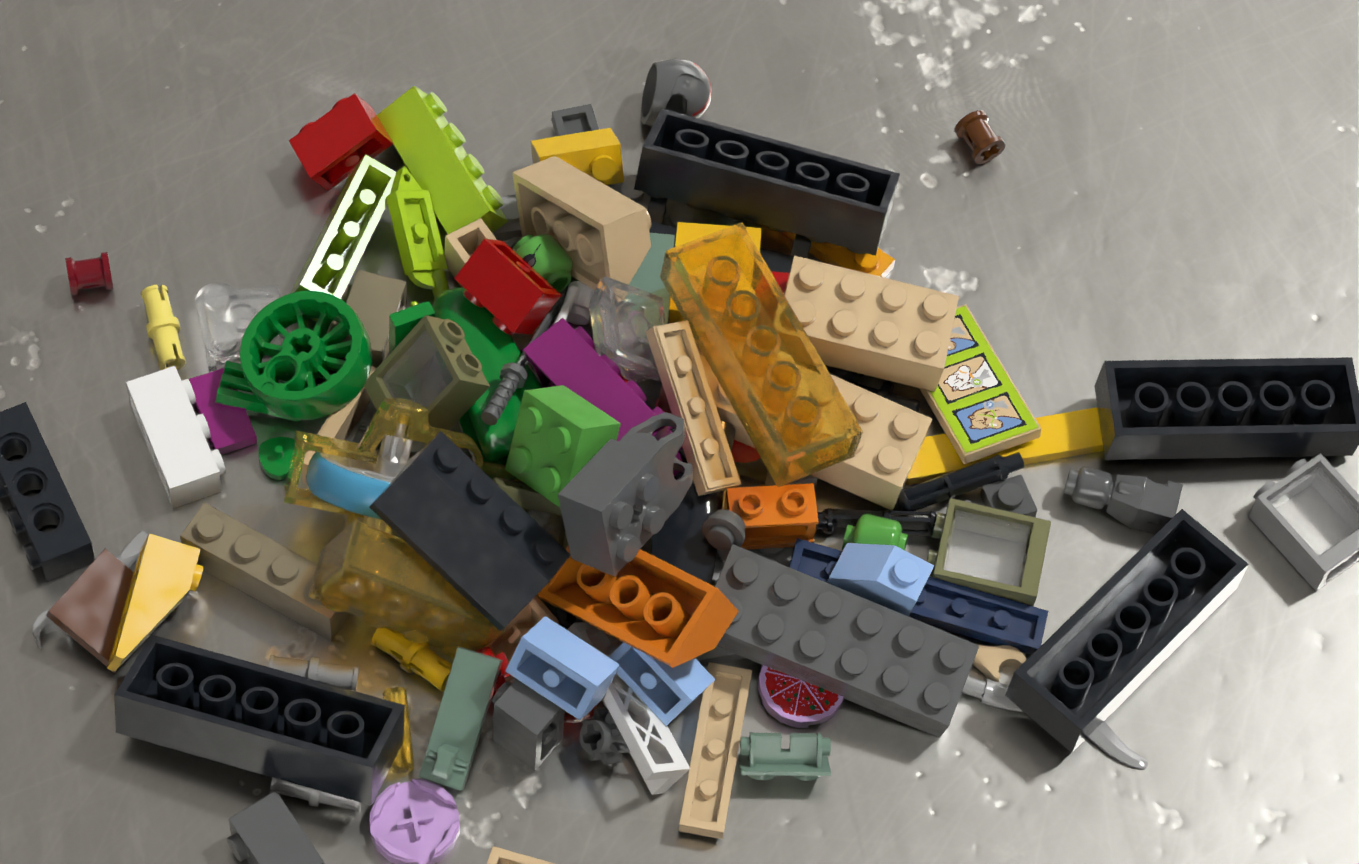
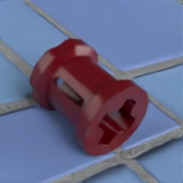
(89, 273)

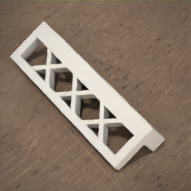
(644, 733)

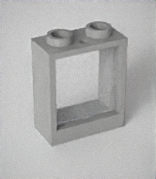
(1311, 519)

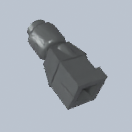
(1129, 498)

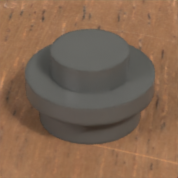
(724, 529)

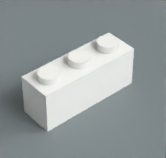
(176, 436)

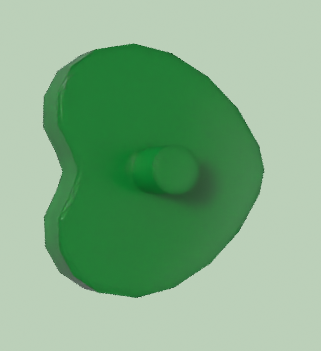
(276, 456)

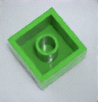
(556, 438)

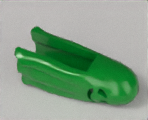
(493, 350)

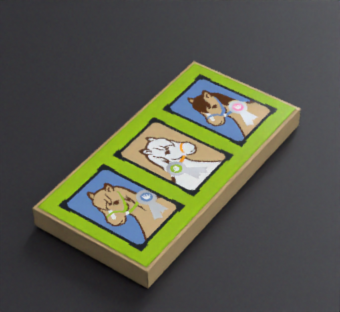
(978, 397)

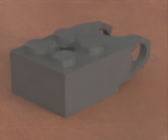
(625, 495)

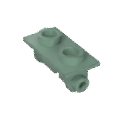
(804, 760)

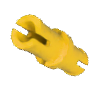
(413, 656)

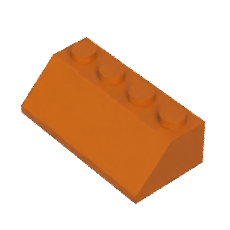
(645, 606)

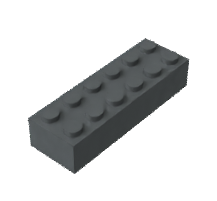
(843, 642)

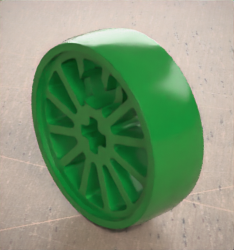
(306, 355)

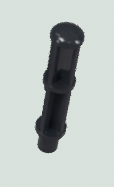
(959, 482)
(833, 518)

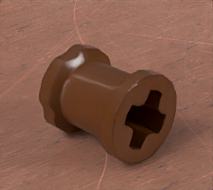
(979, 137)

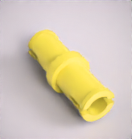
(163, 327)

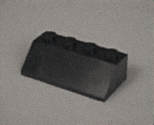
(470, 531)

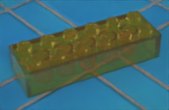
(760, 354)

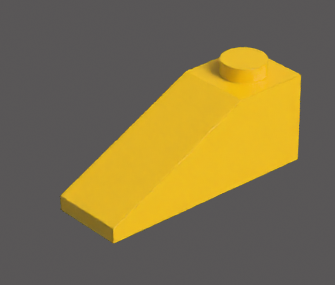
(158, 586)

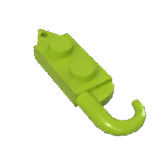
(417, 234)

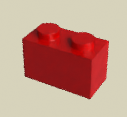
(339, 141)
(507, 287)

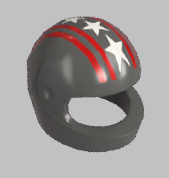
(675, 87)

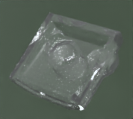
(224, 317)
(619, 325)

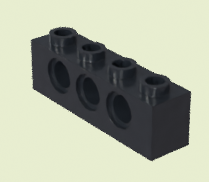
(69, 544)

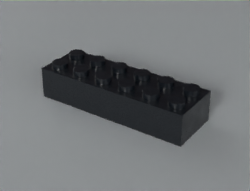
(766, 182)
(1228, 408)
(1126, 630)
(260, 719)

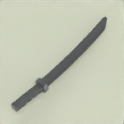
(514, 375)

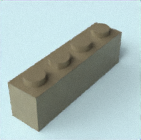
(260, 569)

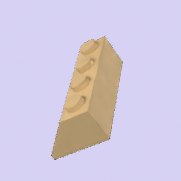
(588, 219)

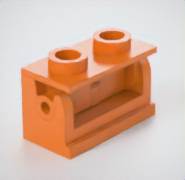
(774, 514)

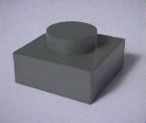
(574, 120)
(1010, 496)

